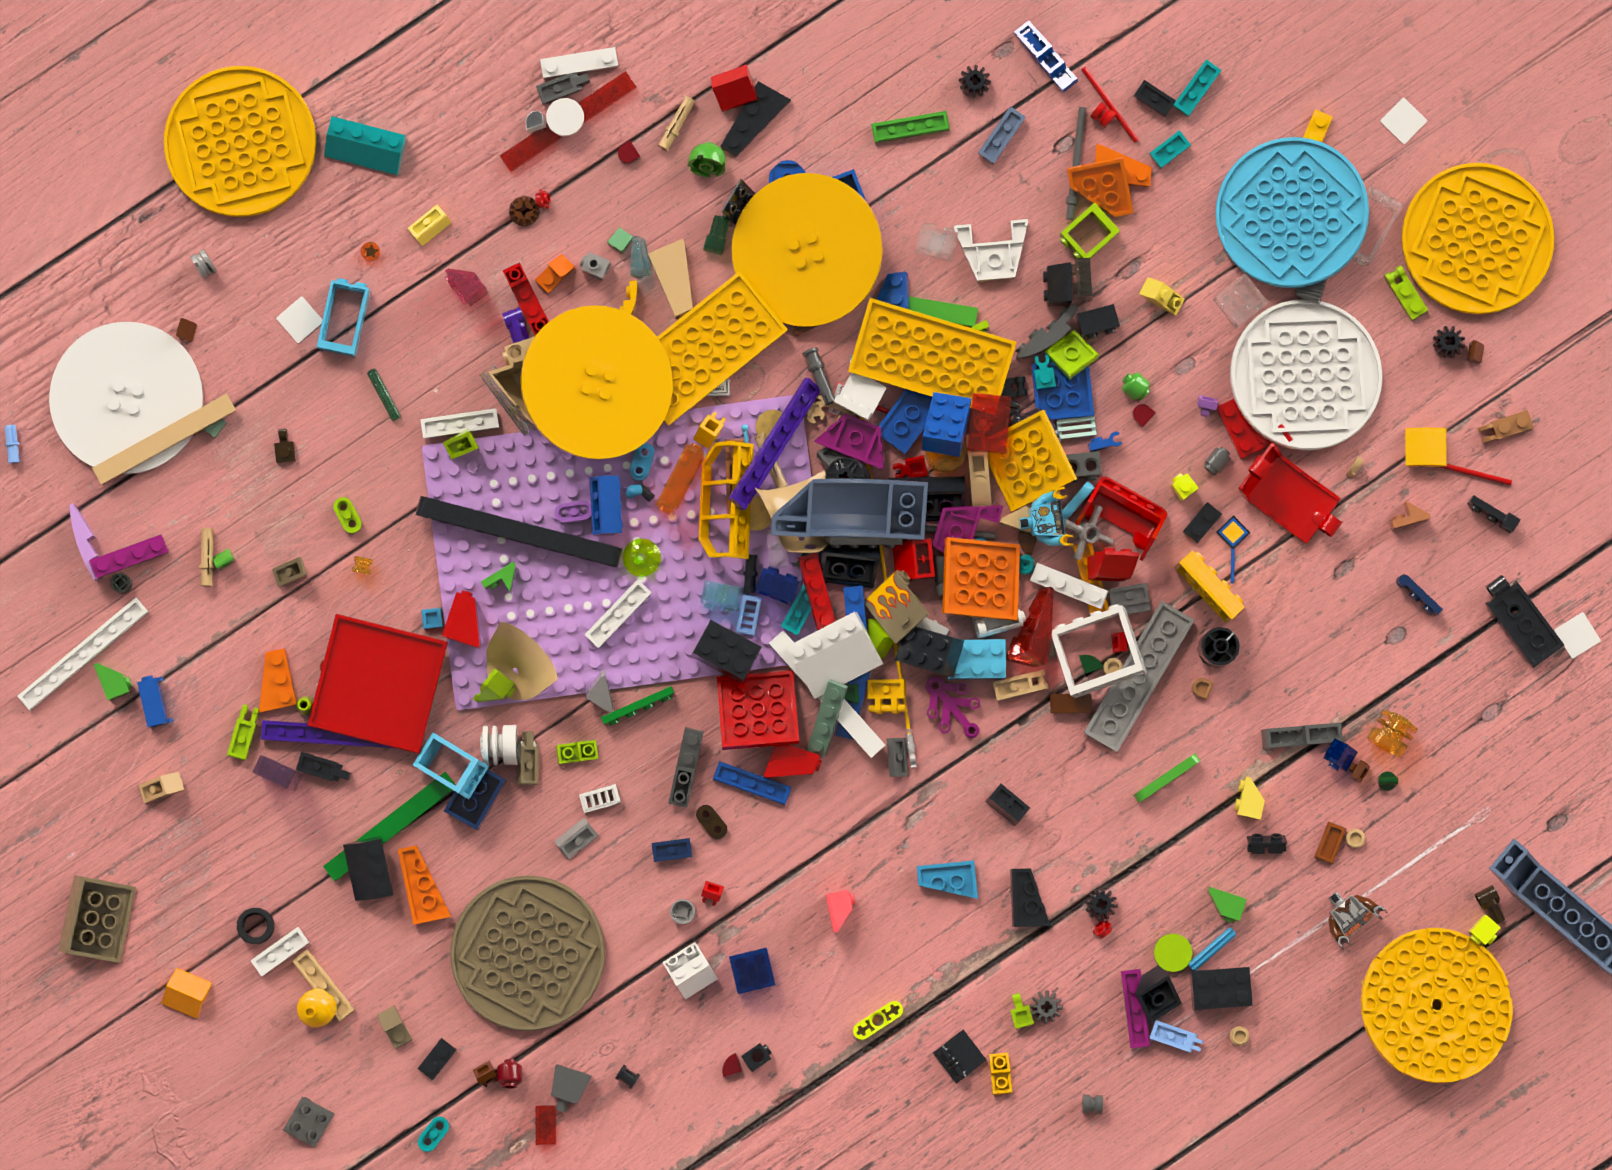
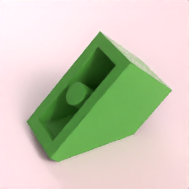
(113, 682)
(1227, 904)

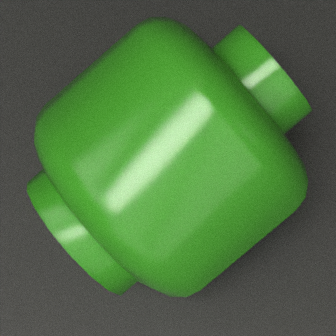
(1135, 386)

